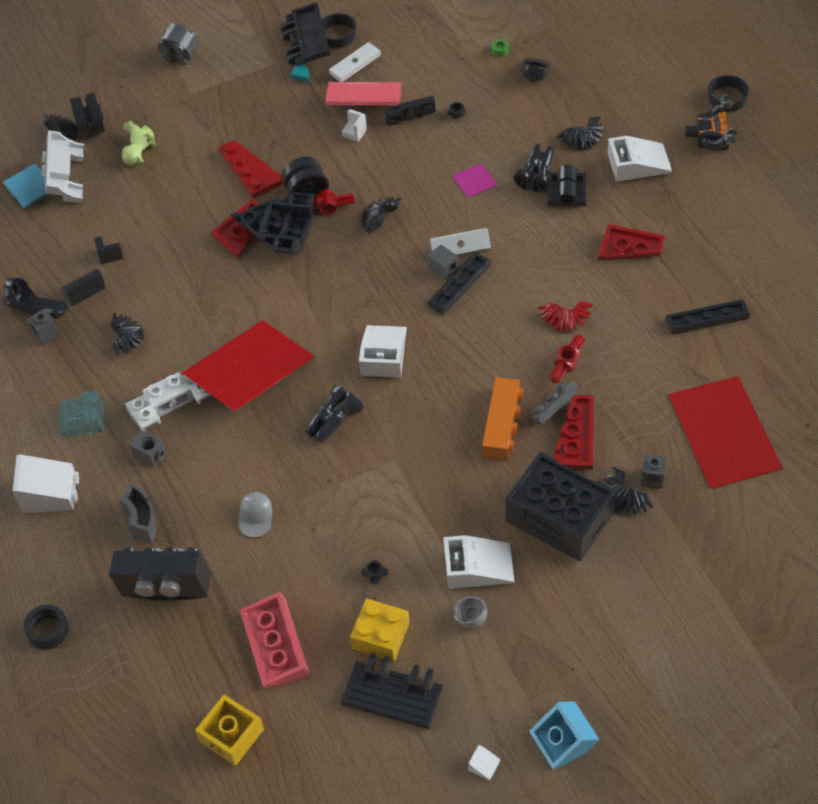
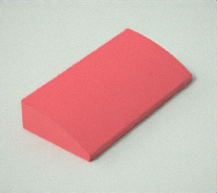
(363, 93)
(274, 641)

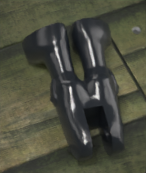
(538, 162)
(327, 420)

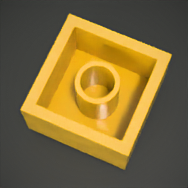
(379, 629)
(229, 729)

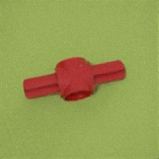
(327, 202)
(567, 358)

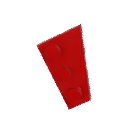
(232, 234)
(629, 243)

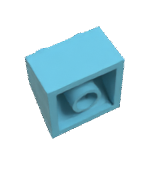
(563, 734)

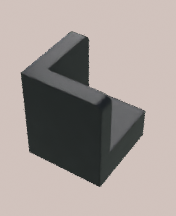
(109, 252)

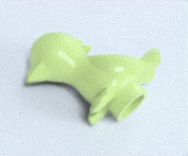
(139, 141)

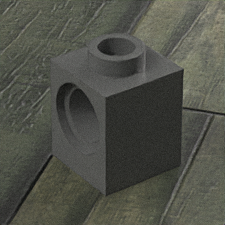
(43, 326)
(144, 442)
(653, 471)

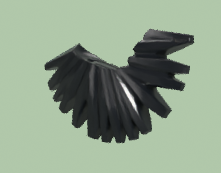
(62, 125)
(584, 135)
(374, 214)
(128, 332)
(625, 495)

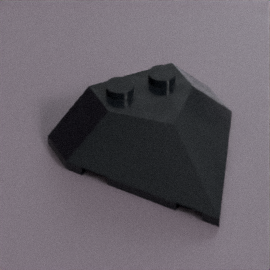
(280, 223)

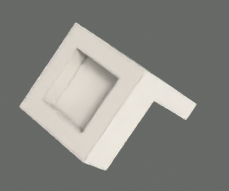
(355, 127)

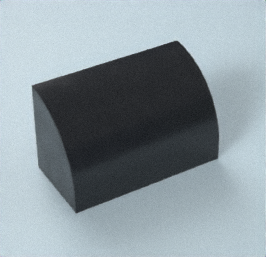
(83, 287)

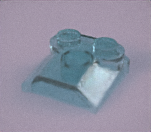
(82, 414)

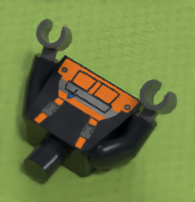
(713, 128)

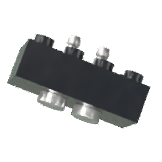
(160, 574)

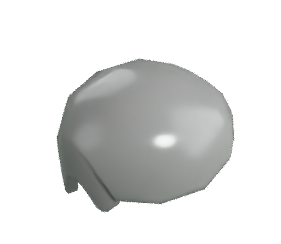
(470, 612)

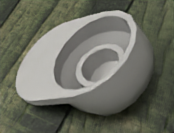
(255, 515)

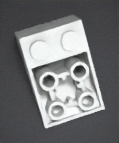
(637, 158)
(382, 351)
(477, 562)

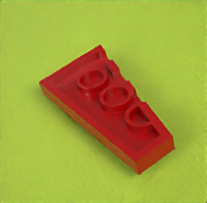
(249, 169)
(577, 435)

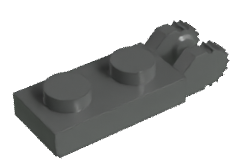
(553, 402)

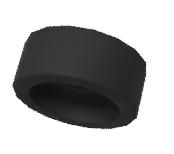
(42, 612)

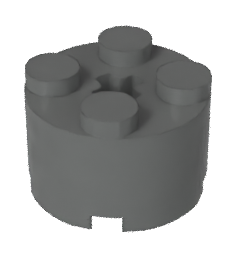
(177, 43)

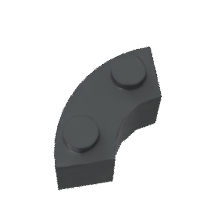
(139, 509)

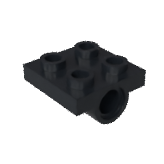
(567, 187)

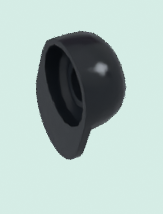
(534, 69)

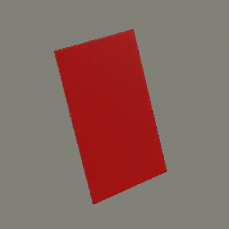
(248, 365)
(724, 432)

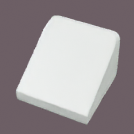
(483, 763)

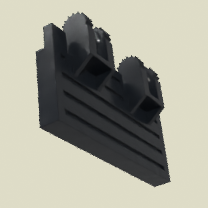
(306, 34)
(391, 696)

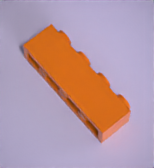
(501, 419)

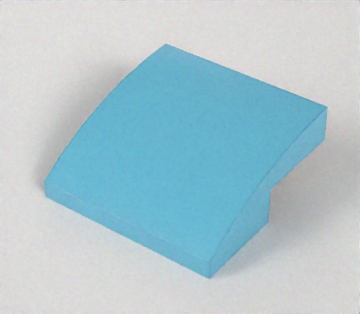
(27, 186)

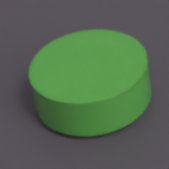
(500, 48)

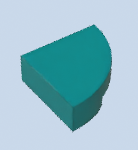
(300, 73)

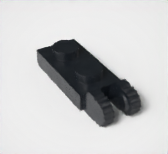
(410, 110)

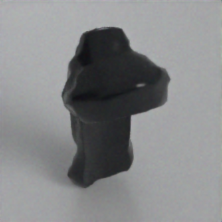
(21, 297)

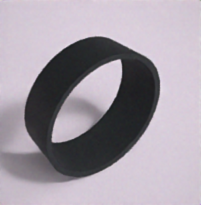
(340, 19)
(728, 81)

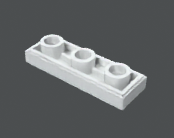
(354, 62)
(472, 241)

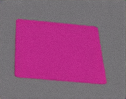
(474, 180)

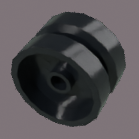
(88, 114)
(304, 176)

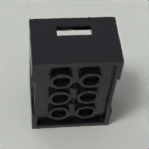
(549, 517)

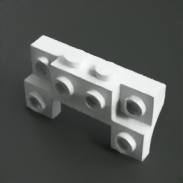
(57, 166)
(163, 398)

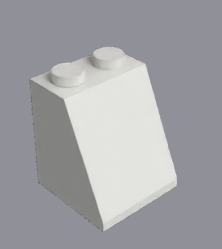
(44, 485)

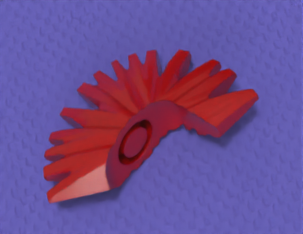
(565, 316)

